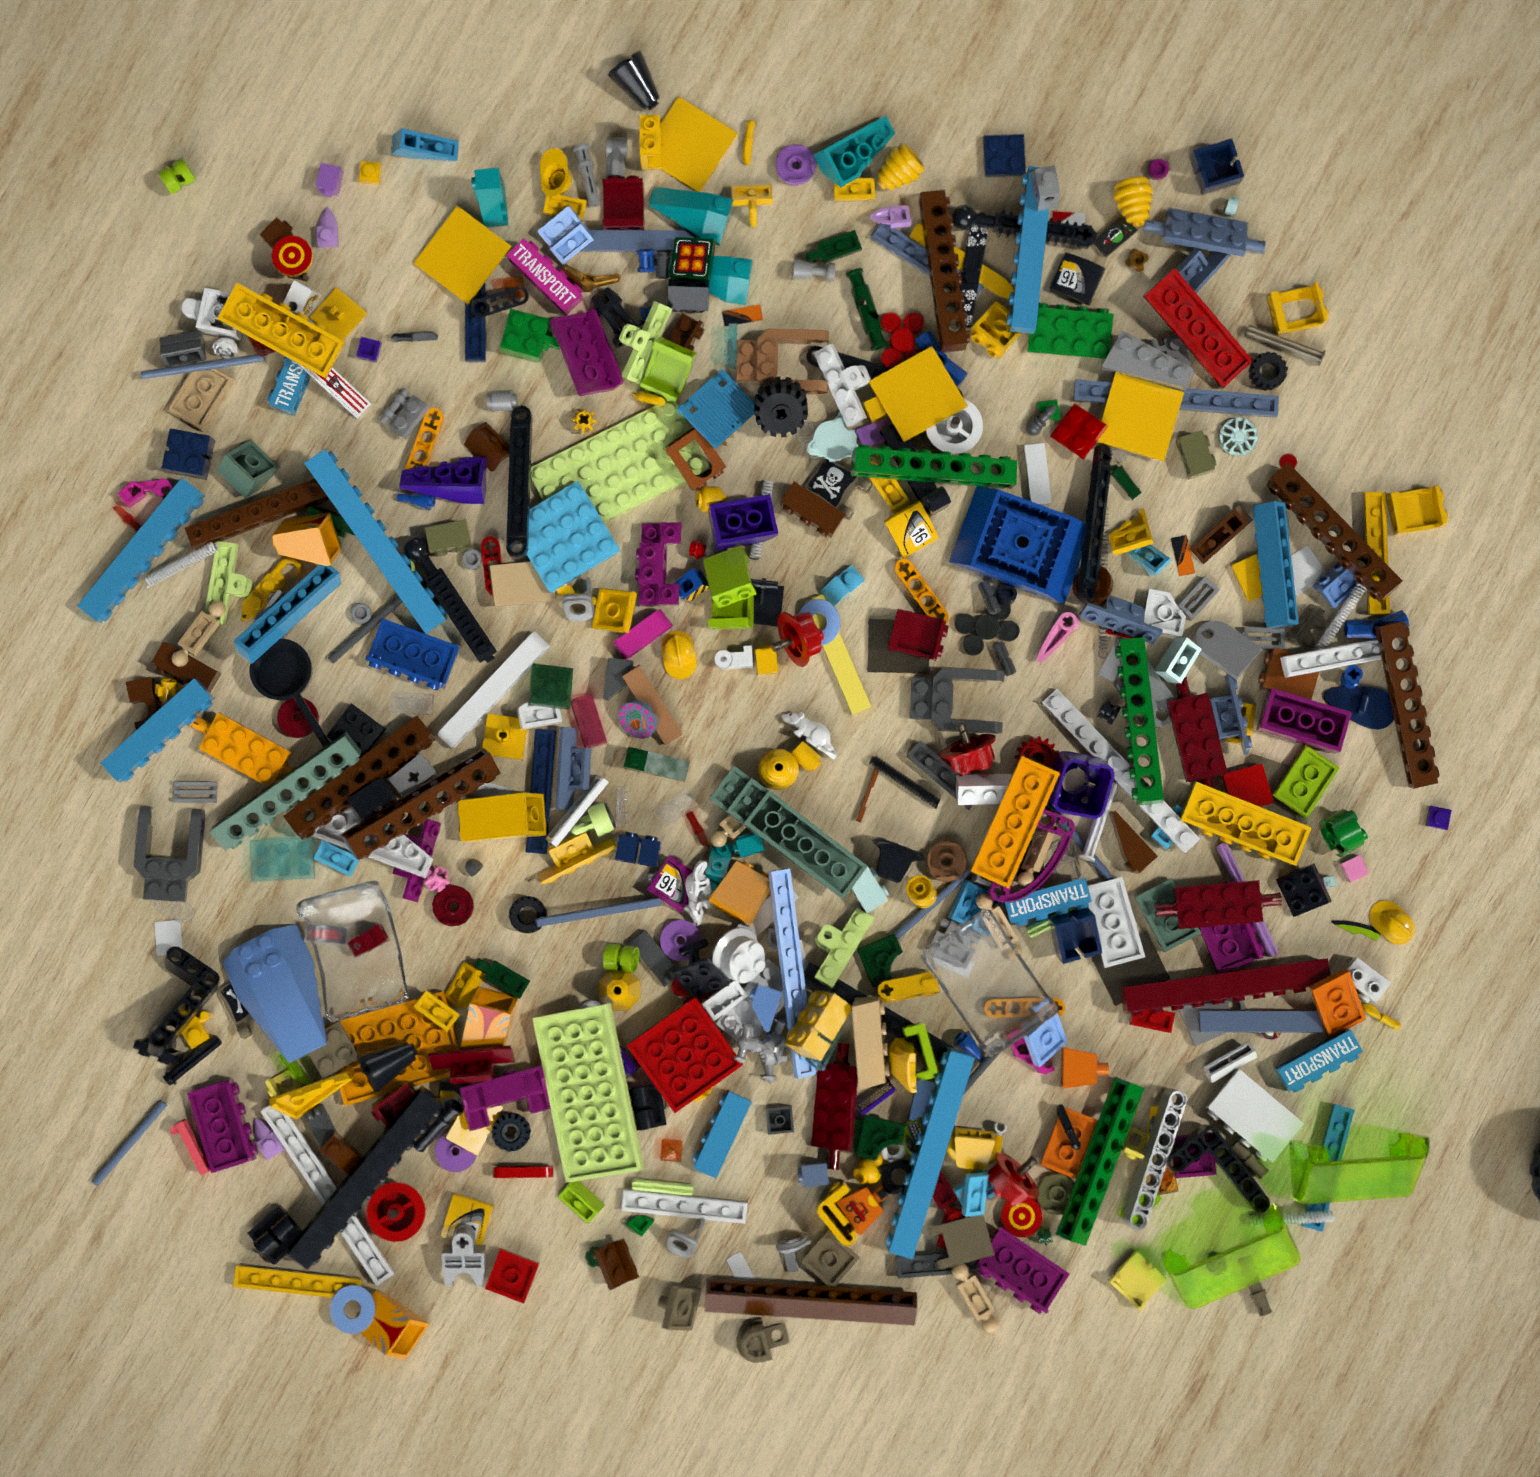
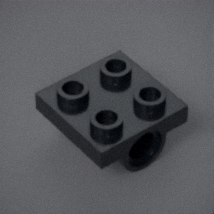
(1303, 890)
(170, 1056)
(647, 1107)
(274, 1234)

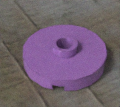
(791, 155)
(670, 934)
(448, 1160)

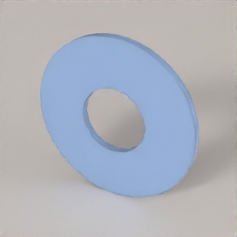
(831, 615)
(338, 1304)

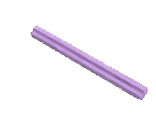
(1236, 876)

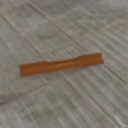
(871, 785)

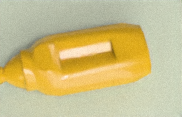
(644, 397)

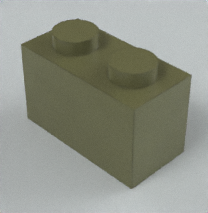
(1196, 454)
(448, 538)

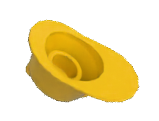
(554, 173)
(678, 654)
(1392, 922)

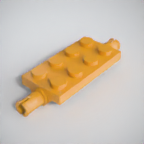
(243, 749)

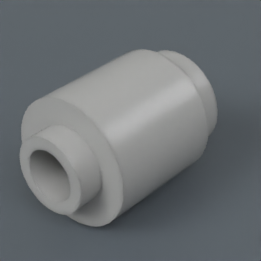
(502, 400)

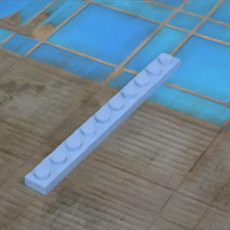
(789, 957)

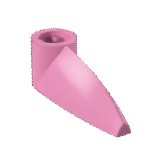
(1058, 635)

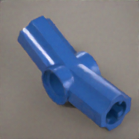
(956, 373)
(1364, 629)

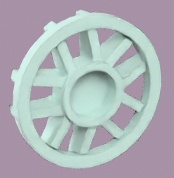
(1238, 436)

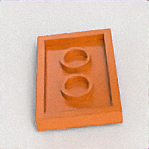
(1337, 1002)
(1059, 1153)

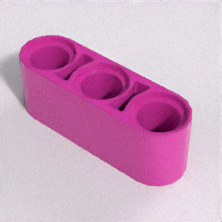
(643, 634)

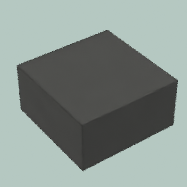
(779, 1119)

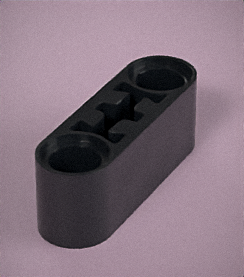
(502, 294)

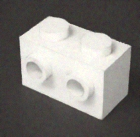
(1367, 981)

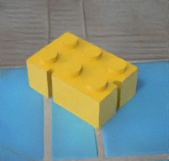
(822, 1014)

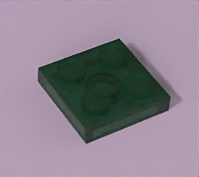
(550, 686)

